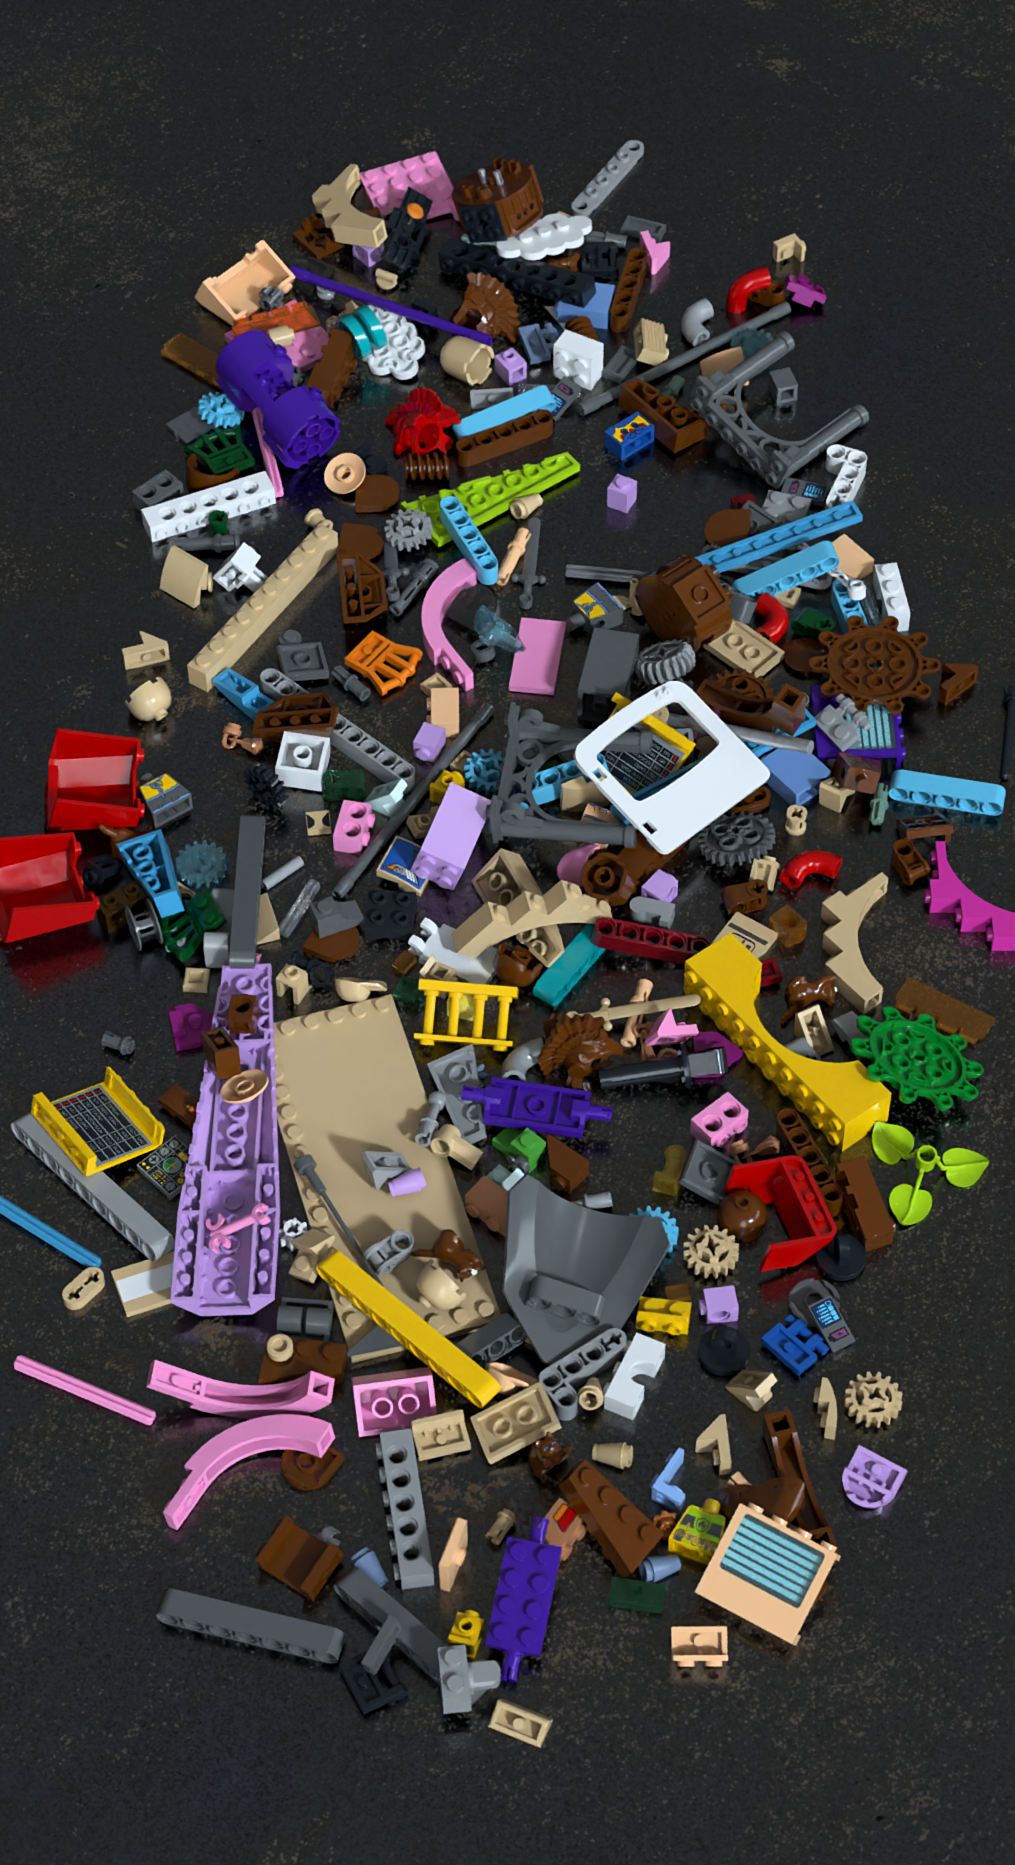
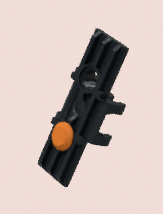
(401, 223)

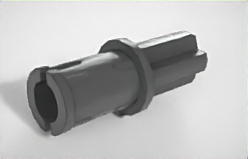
(595, 236)
(350, 683)

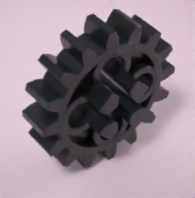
(265, 785)

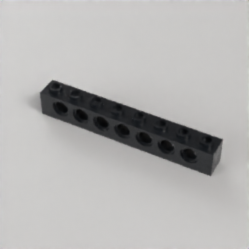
(518, 273)

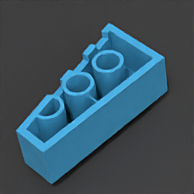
(151, 864)

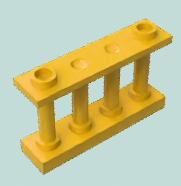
(480, 995)

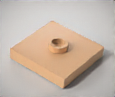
(453, 1554)

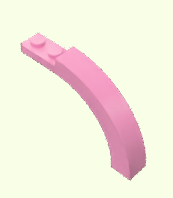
(434, 607)
(242, 1401)
(241, 1441)

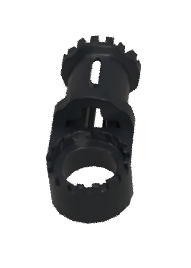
(311, 967)

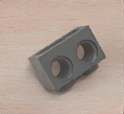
(157, 490)

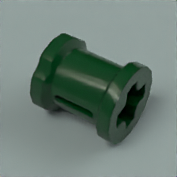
(218, 523)

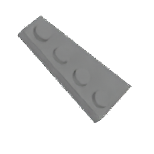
(450, 1075)

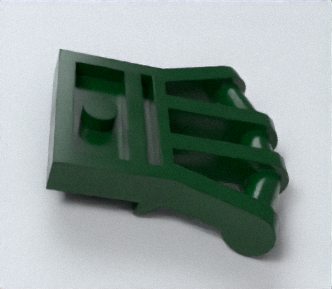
(224, 460)
(202, 914)

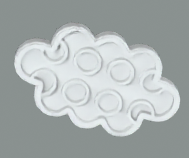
(546, 236)
(402, 348)

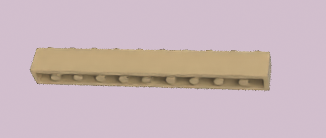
(263, 607)

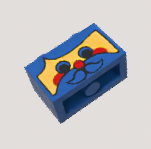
(629, 436)

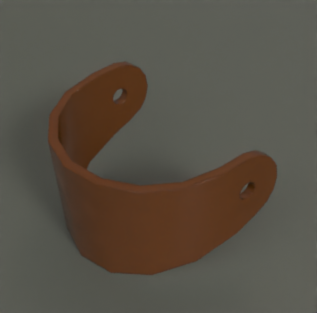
(198, 481)

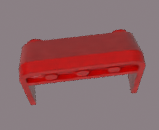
(799, 1203)

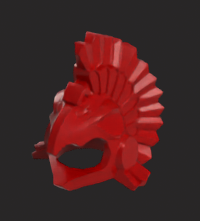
(421, 421)

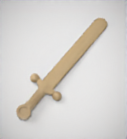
(640, 1008)

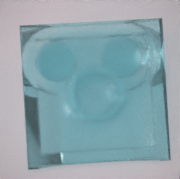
(496, 631)

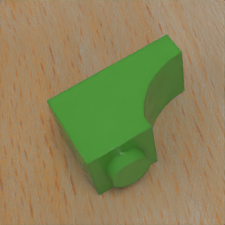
(522, 1143)

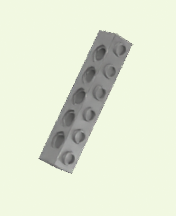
(417, 1571)

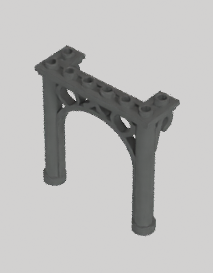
(711, 392)
(511, 819)

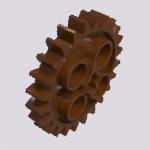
(751, 686)

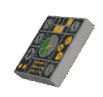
(166, 1167)

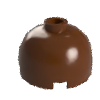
(516, 966)
(742, 1215)

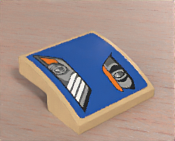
(398, 863)

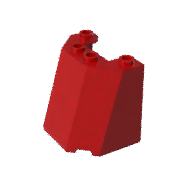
(92, 781)
(41, 886)

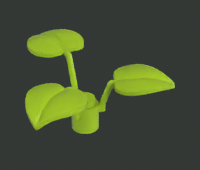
(909, 1203)

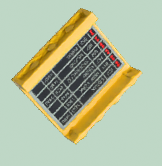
(640, 770)
(99, 1124)

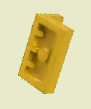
(663, 1315)

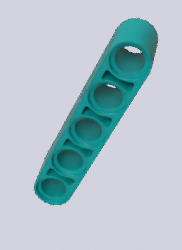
(568, 968)

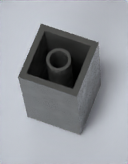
(606, 671)

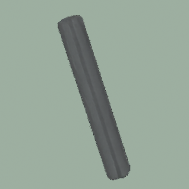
(604, 573)

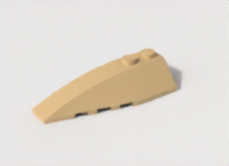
(505, 880)

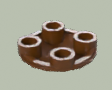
(800, 651)

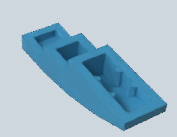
(241, 692)

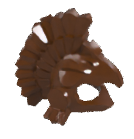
(487, 308)
(576, 1045)

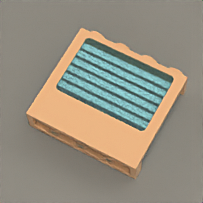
(767, 1572)

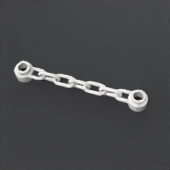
(856, 589)

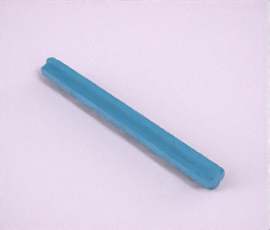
(48, 1234)

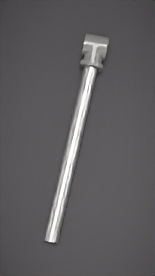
(747, 734)

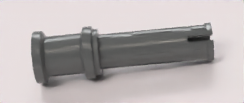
(217, 542)
(419, 580)

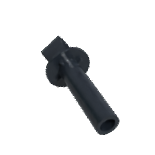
(683, 1066)

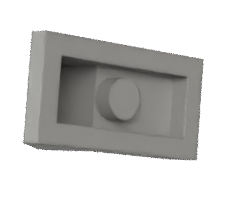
(383, 1165)

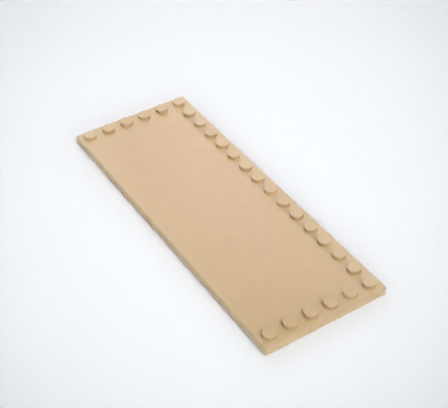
(353, 1089)

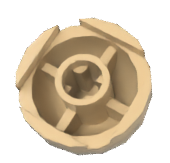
(150, 701)
(437, 1288)

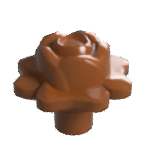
(665, 1522)

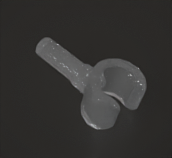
(327, 1534)

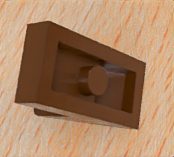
(956, 680)

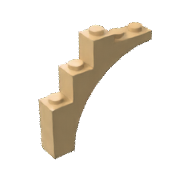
(346, 221)
(528, 911)
(841, 942)

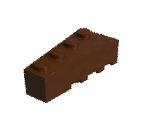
(674, 424)
(644, 858)
(610, 1517)

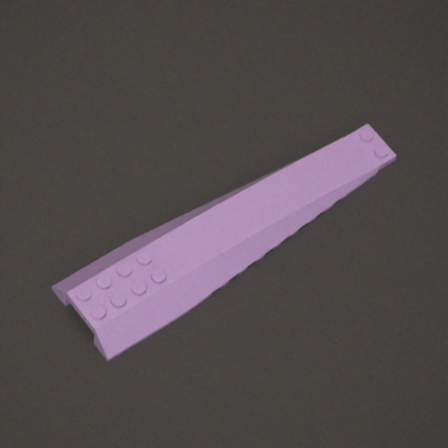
(231, 1172)

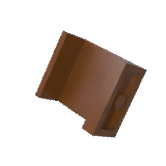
(298, 1558)

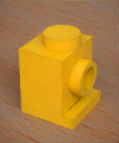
(439, 787)
(471, 1638)

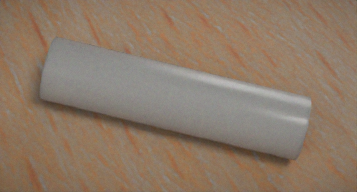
(282, 872)

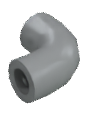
(692, 319)
(522, 1059)

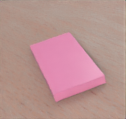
(538, 665)

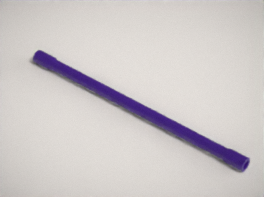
(308, 277)

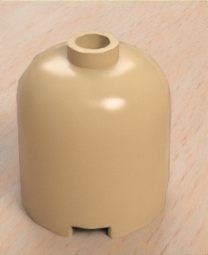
(466, 359)

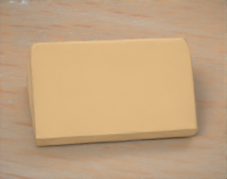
(267, 925)
(520, 1722)

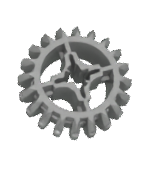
(664, 661)

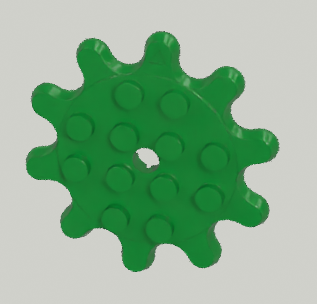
(936, 1060)

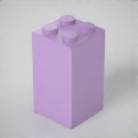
(451, 837)

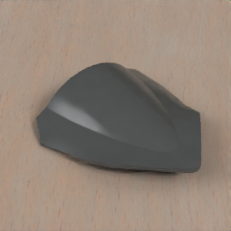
(573, 1267)

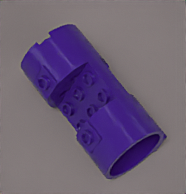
(295, 418)

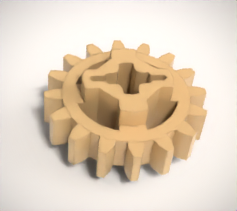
(700, 1256)
(874, 1403)

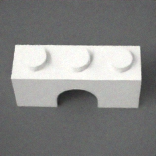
(890, 590)
(641, 1356)

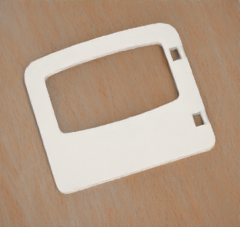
(697, 796)

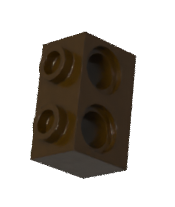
(111, 908)

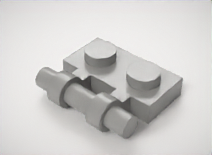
(837, 728)

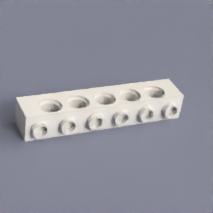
(194, 509)

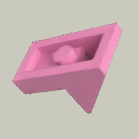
(656, 253)
(666, 1031)

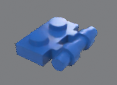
(789, 1349)

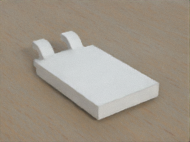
(442, 948)

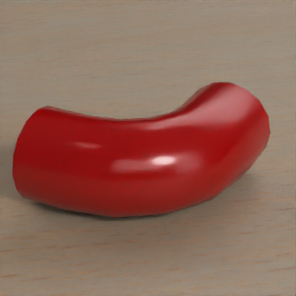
(745, 285)
(775, 616)
(809, 863)

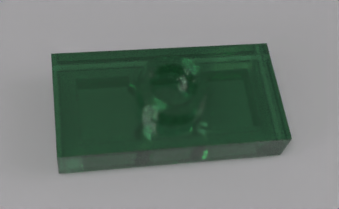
(637, 1595)

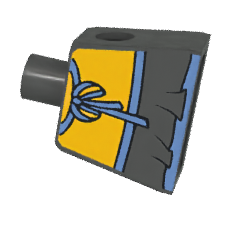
(595, 609)
(163, 798)

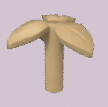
(631, 602)

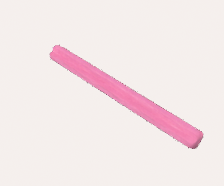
(268, 454)
(84, 1390)

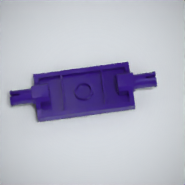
(536, 1106)
(523, 1597)

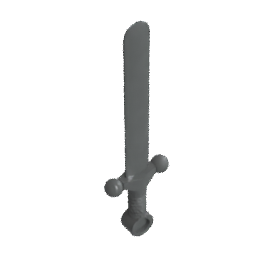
(529, 564)
(391, 568)

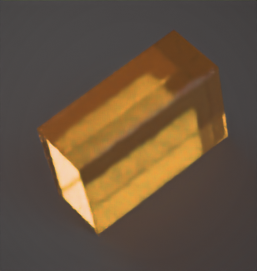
(404, 963)
(678, 1292)

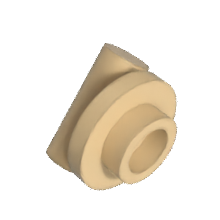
(385, 279)

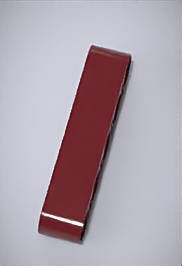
(639, 945)

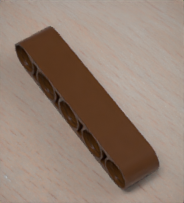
(628, 290)
(504, 438)
(799, 1142)

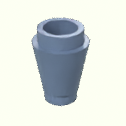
(369, 1564)
(658, 1567)

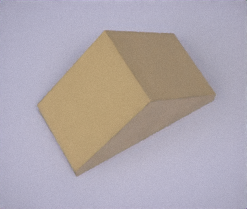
(811, 1025)

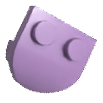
(871, 1479)

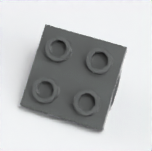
(305, 1318)

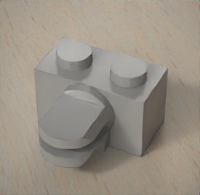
(461, 1678)

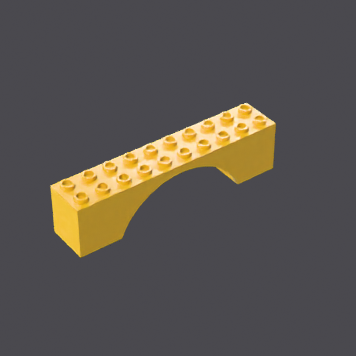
(830, 1094)

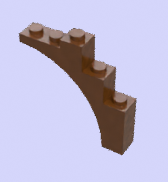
(766, 714)

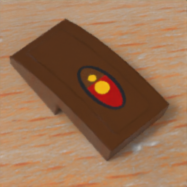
(181, 1104)

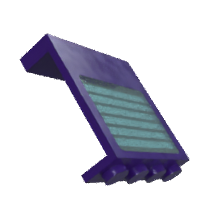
(879, 741)

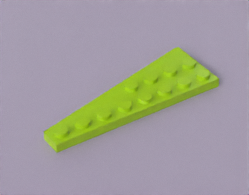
(492, 496)

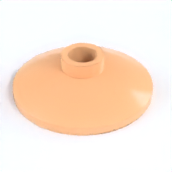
(339, 468)
(244, 1086)

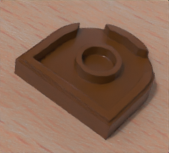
(376, 494)
(728, 527)
(360, 539)
(333, 947)
(307, 1470)

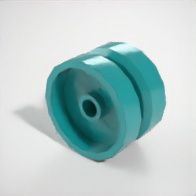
(366, 331)

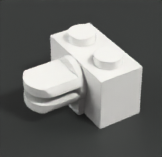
(241, 569)

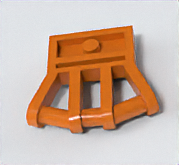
(373, 652)

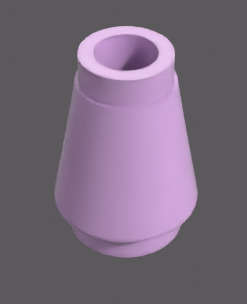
(407, 1183)

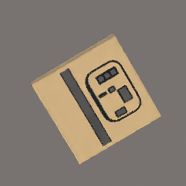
(750, 933)

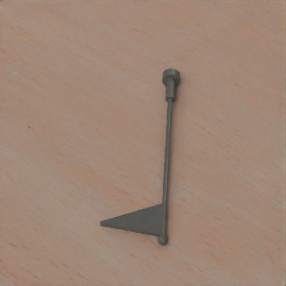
(377, 1338)

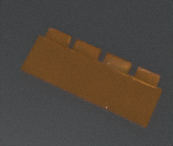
(299, 319)
(192, 356)
(949, 1011)

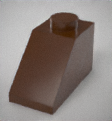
(221, 1053)
(565, 1165)

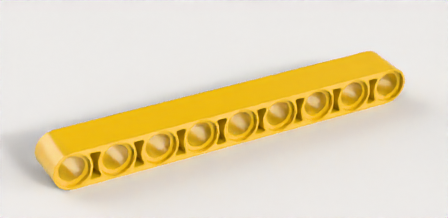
(408, 1328)

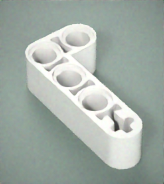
(851, 470)

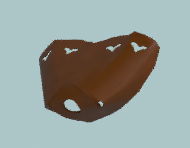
(781, 1502)

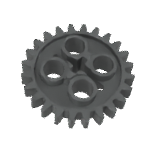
(737, 838)

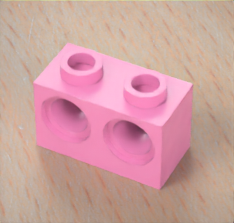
(353, 826)
(716, 1118)

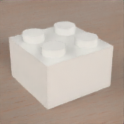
(578, 359)
(303, 760)

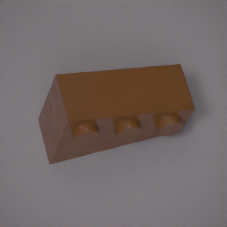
(335, 365)
(864, 1204)
(307, 1356)

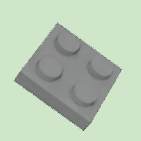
(786, 506)

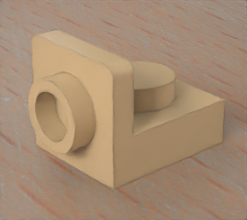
(788, 247)
(765, 870)

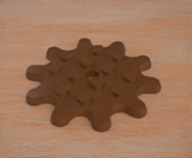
(883, 645)

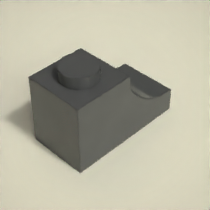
(333, 916)

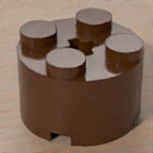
(619, 879)

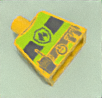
(698, 1532)

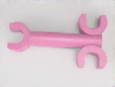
(222, 1229)

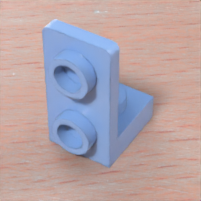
(669, 1495)

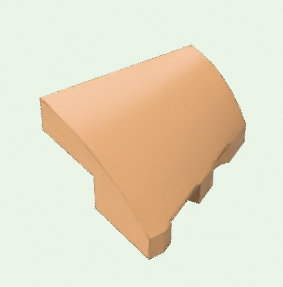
(852, 558)

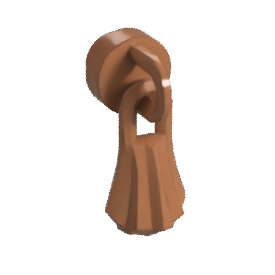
(253, 745)
(646, 1051)
(768, 1146)

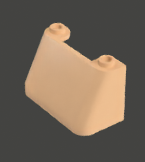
(236, 290)

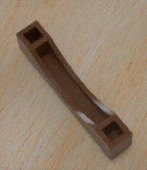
(788, 1460)

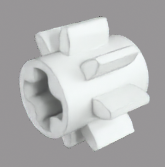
(290, 1231)

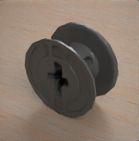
(136, 926)

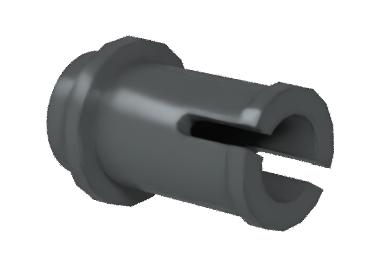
(117, 1042)

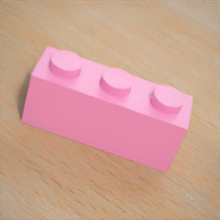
(392, 1400)

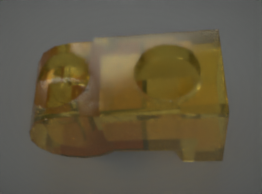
(667, 1181)

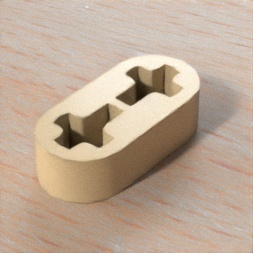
(85, 1289)

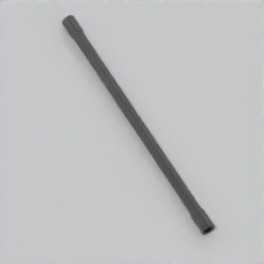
(772, 314)
(347, 881)

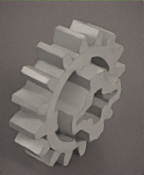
(408, 529)

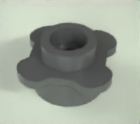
(517, 1162)

